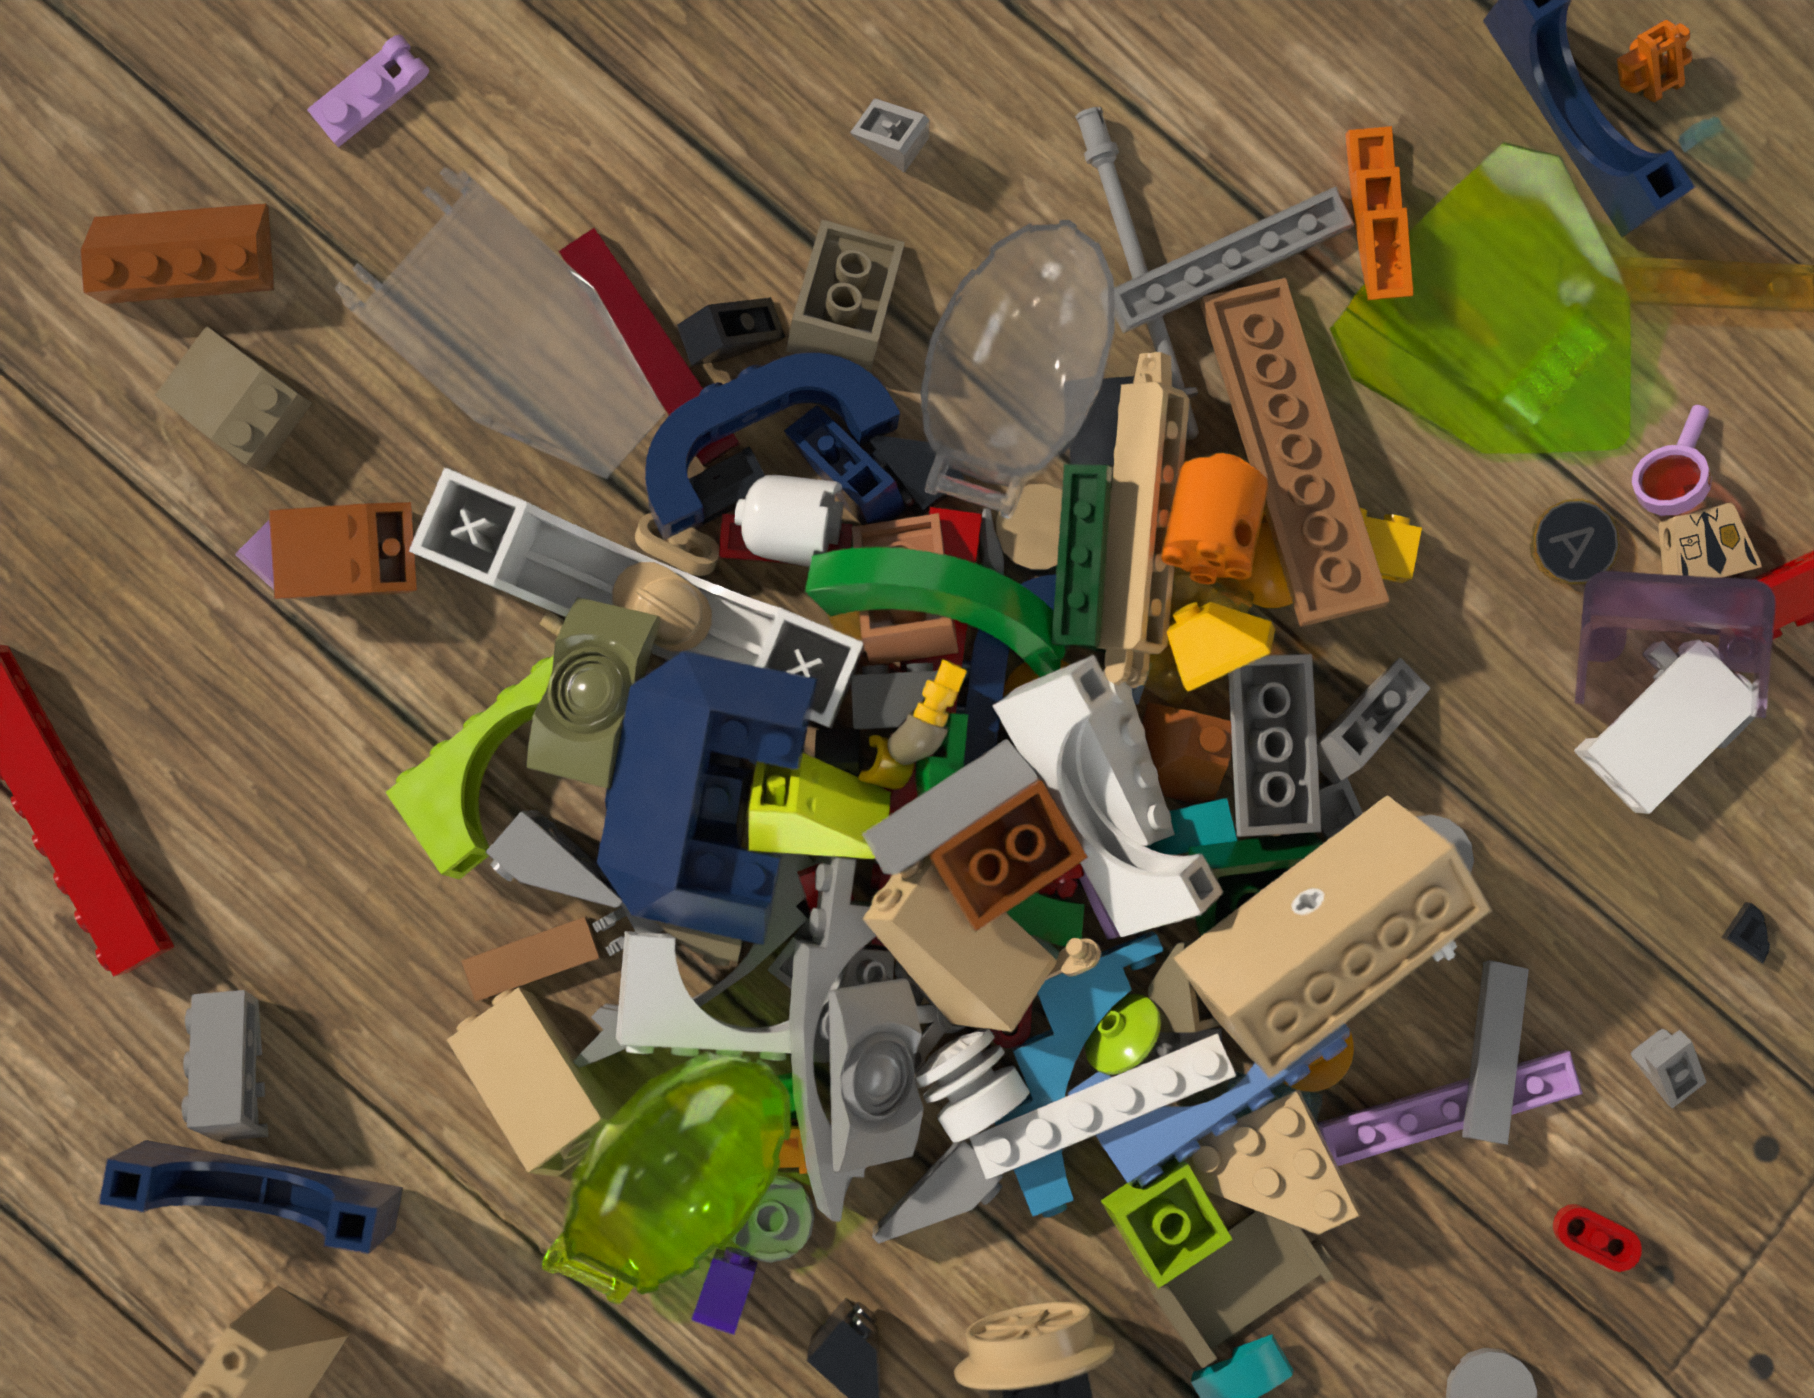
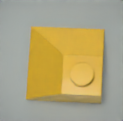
(1216, 641)

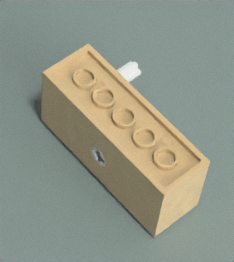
(1333, 934)

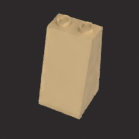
(968, 974)
(531, 1082)
(270, 1352)

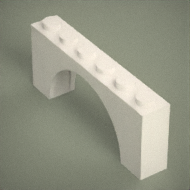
(1133, 882)
(661, 1013)

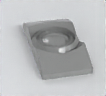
(873, 1074)

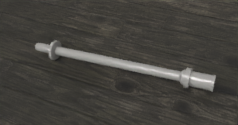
(1101, 155)

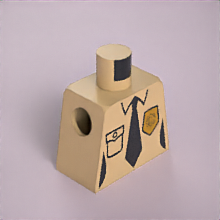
(1706, 543)

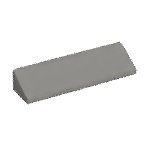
(949, 808)
(1495, 1052)

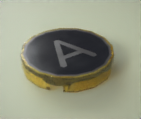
(1574, 541)

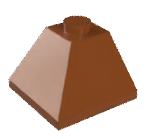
(1187, 751)

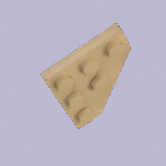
(1277, 1167)

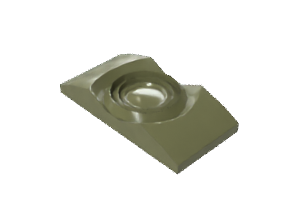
(586, 699)

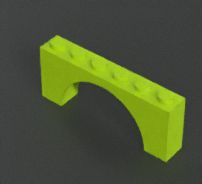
(443, 791)

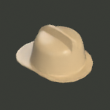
(662, 592)

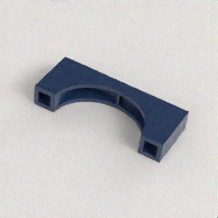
(344, 1209)

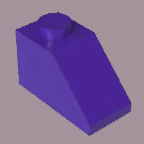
(725, 1289)

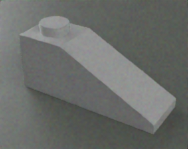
(1369, 721)
(944, 1191)

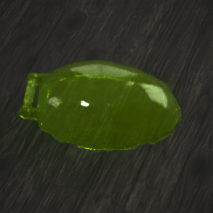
(672, 1175)

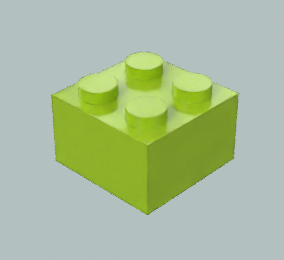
(1167, 1222)

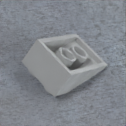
(547, 858)

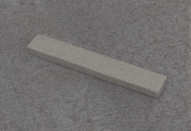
(1230, 259)

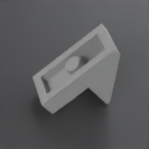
(1670, 1065)

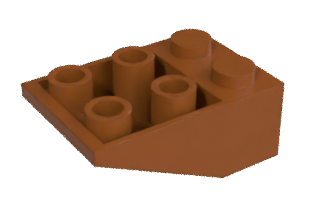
(342, 550)

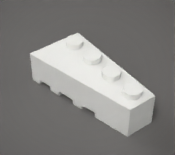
(1122, 770)

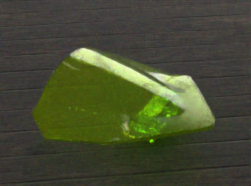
(1510, 318)

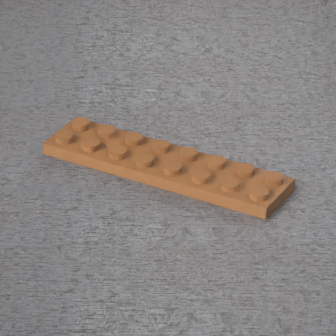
(1297, 450)

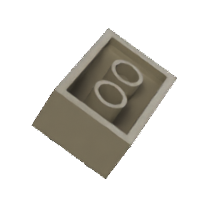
(845, 294)
(233, 399)

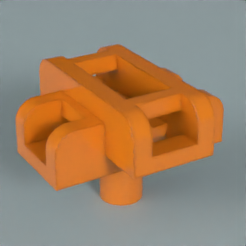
(1648, 60)

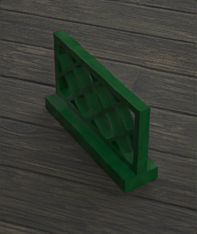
(1082, 556)

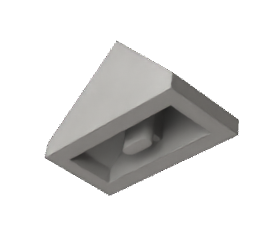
(892, 132)

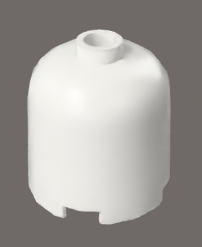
(790, 518)

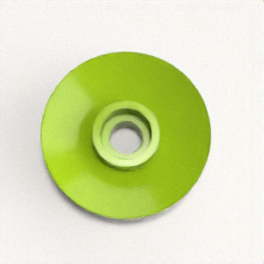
(1124, 1035)

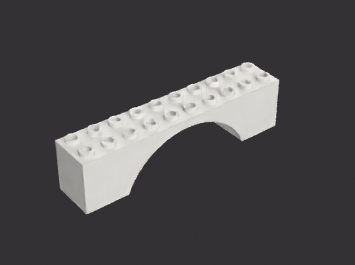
(555, 562)

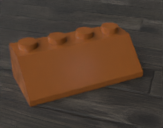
(178, 254)

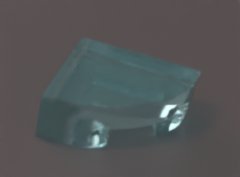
(1700, 133)

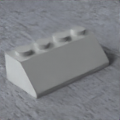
(1275, 746)

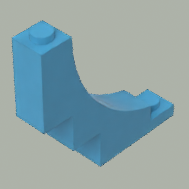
(1047, 1059)

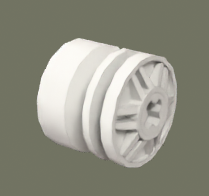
(973, 1089)

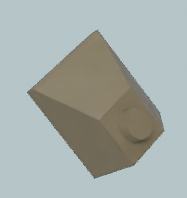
(1177, 1000)

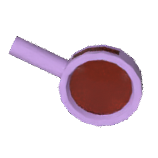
(1675, 475)

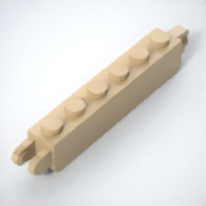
(1141, 500)

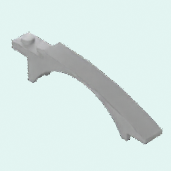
(784, 920)
(836, 938)

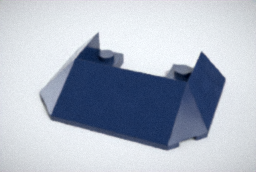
(659, 783)

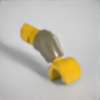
(919, 734)

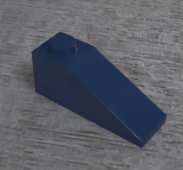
(866, 487)

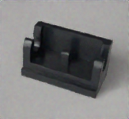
(725, 484)

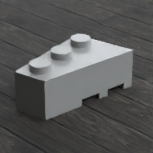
(223, 1066)

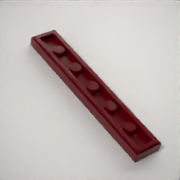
(644, 336)

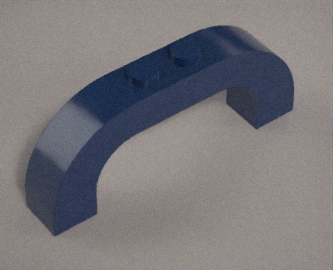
(746, 400)
(987, 677)

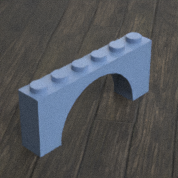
(1157, 1137)

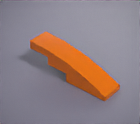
(1379, 213)

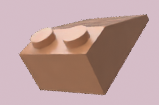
(898, 633)

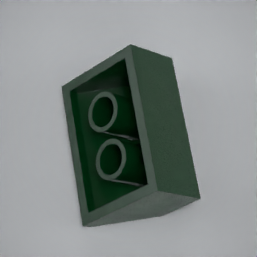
(1247, 868)

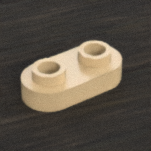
(687, 550)

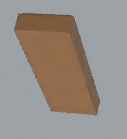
(531, 958)

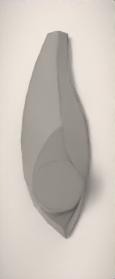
(990, 547)

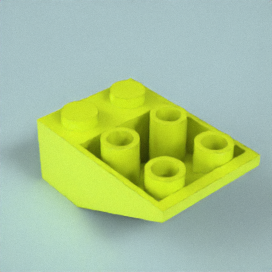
(813, 810)

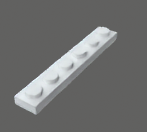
(1102, 1106)

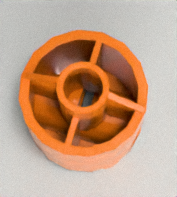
(1215, 518)

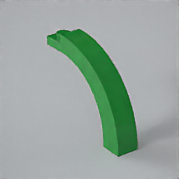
(940, 586)
(1044, 917)

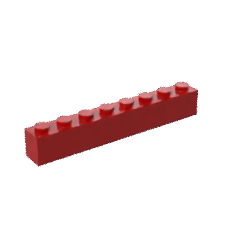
(73, 831)

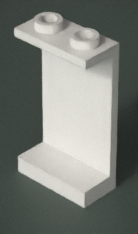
(1670, 728)

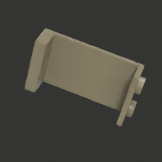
(1240, 1281)

